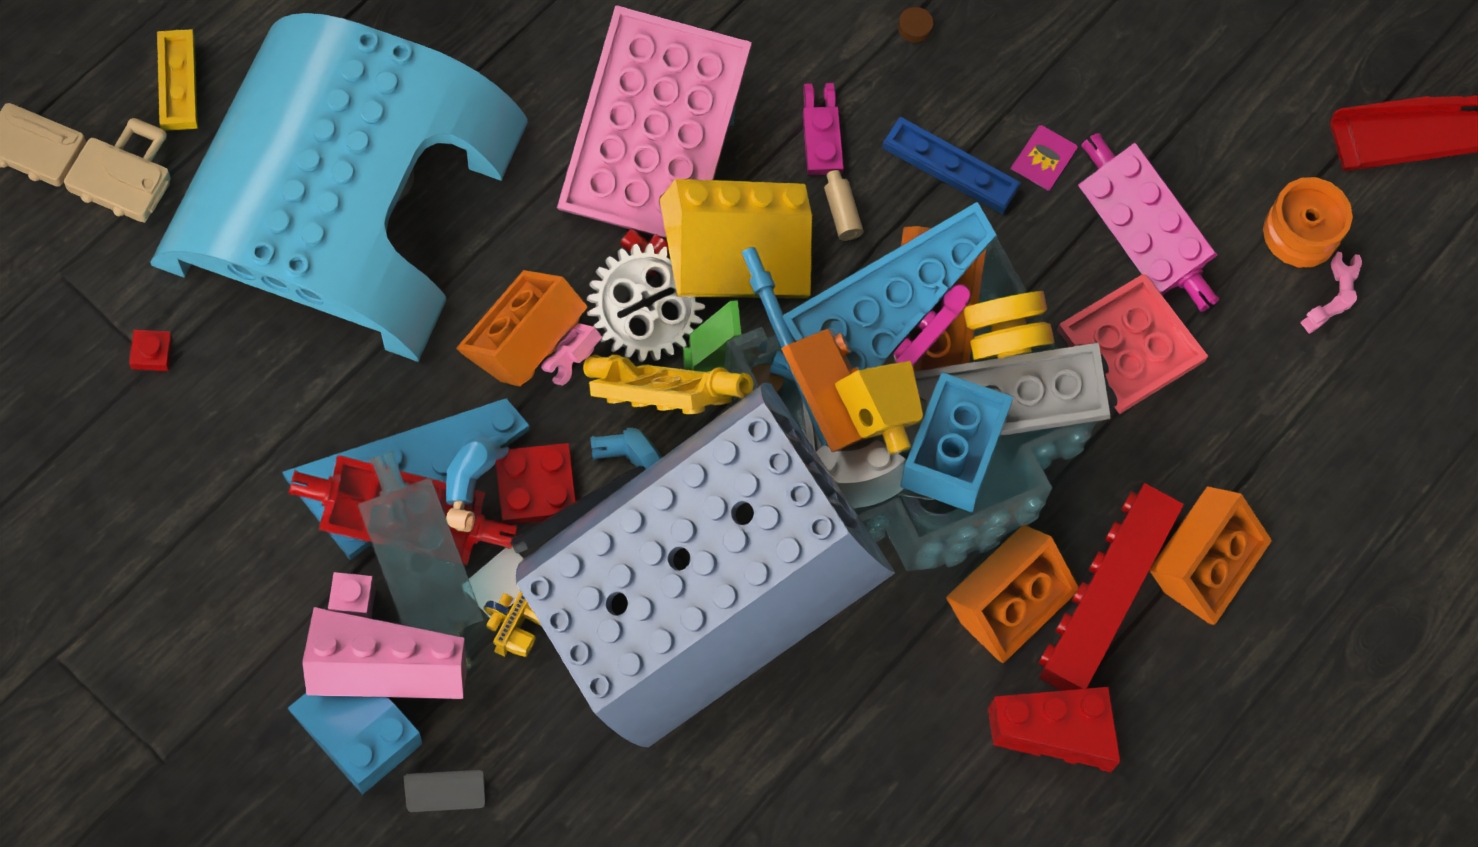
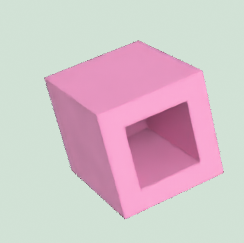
(352, 594)

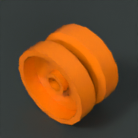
(1307, 222)

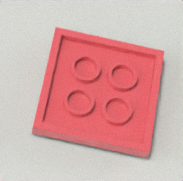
(1137, 338)

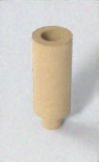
(843, 207)

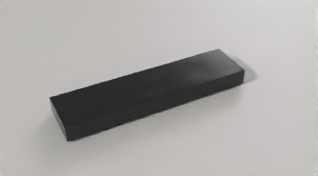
(571, 513)

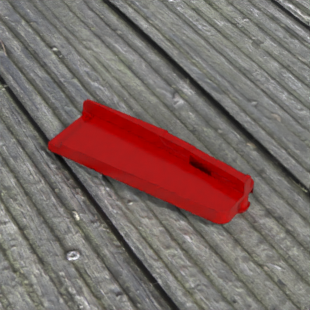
(1404, 131)

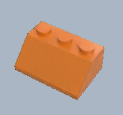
(523, 327)
(817, 366)
(1211, 553)
(1013, 592)

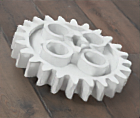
(660, 331)

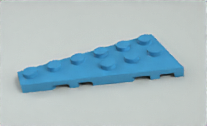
(895, 293)
(421, 451)

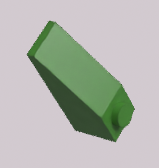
(710, 339)

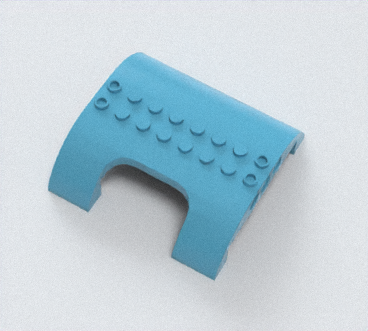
(316, 162)

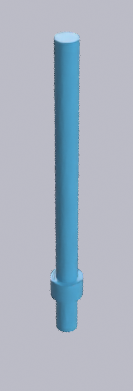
(763, 286)

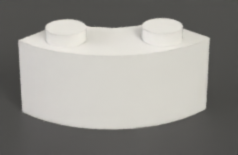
(866, 473)

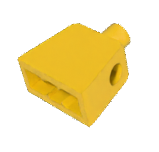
(883, 403)

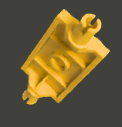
(663, 385)

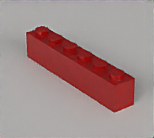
(1111, 589)

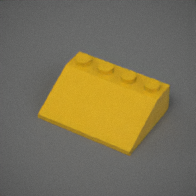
(717, 220)

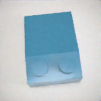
(956, 442)
(358, 734)

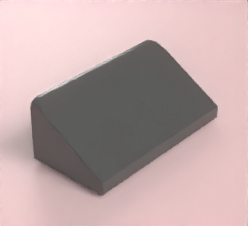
(444, 791)

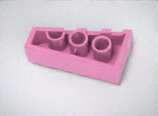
(380, 659)

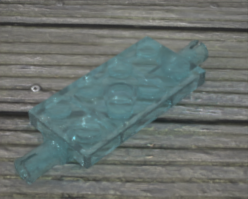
(418, 554)

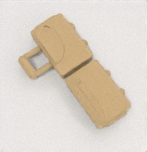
(89, 169)

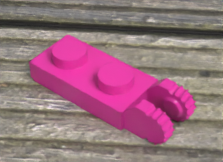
(821, 132)
(934, 325)

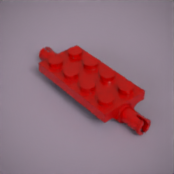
(357, 482)

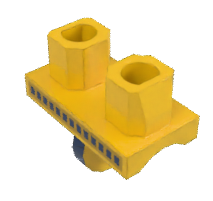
(510, 635)

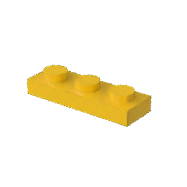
(177, 80)

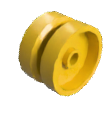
(1008, 325)

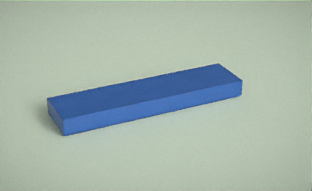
(951, 165)

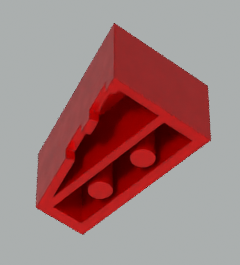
(1059, 725)

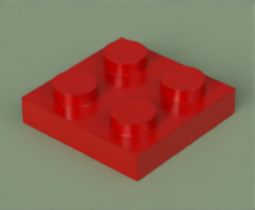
(534, 483)

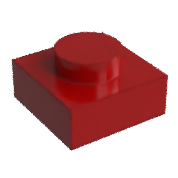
(151, 350)

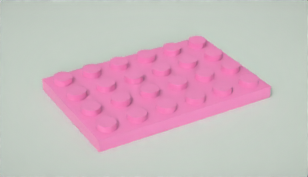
(652, 118)

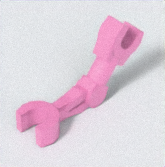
(1346, 297)

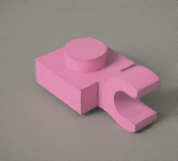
(572, 347)

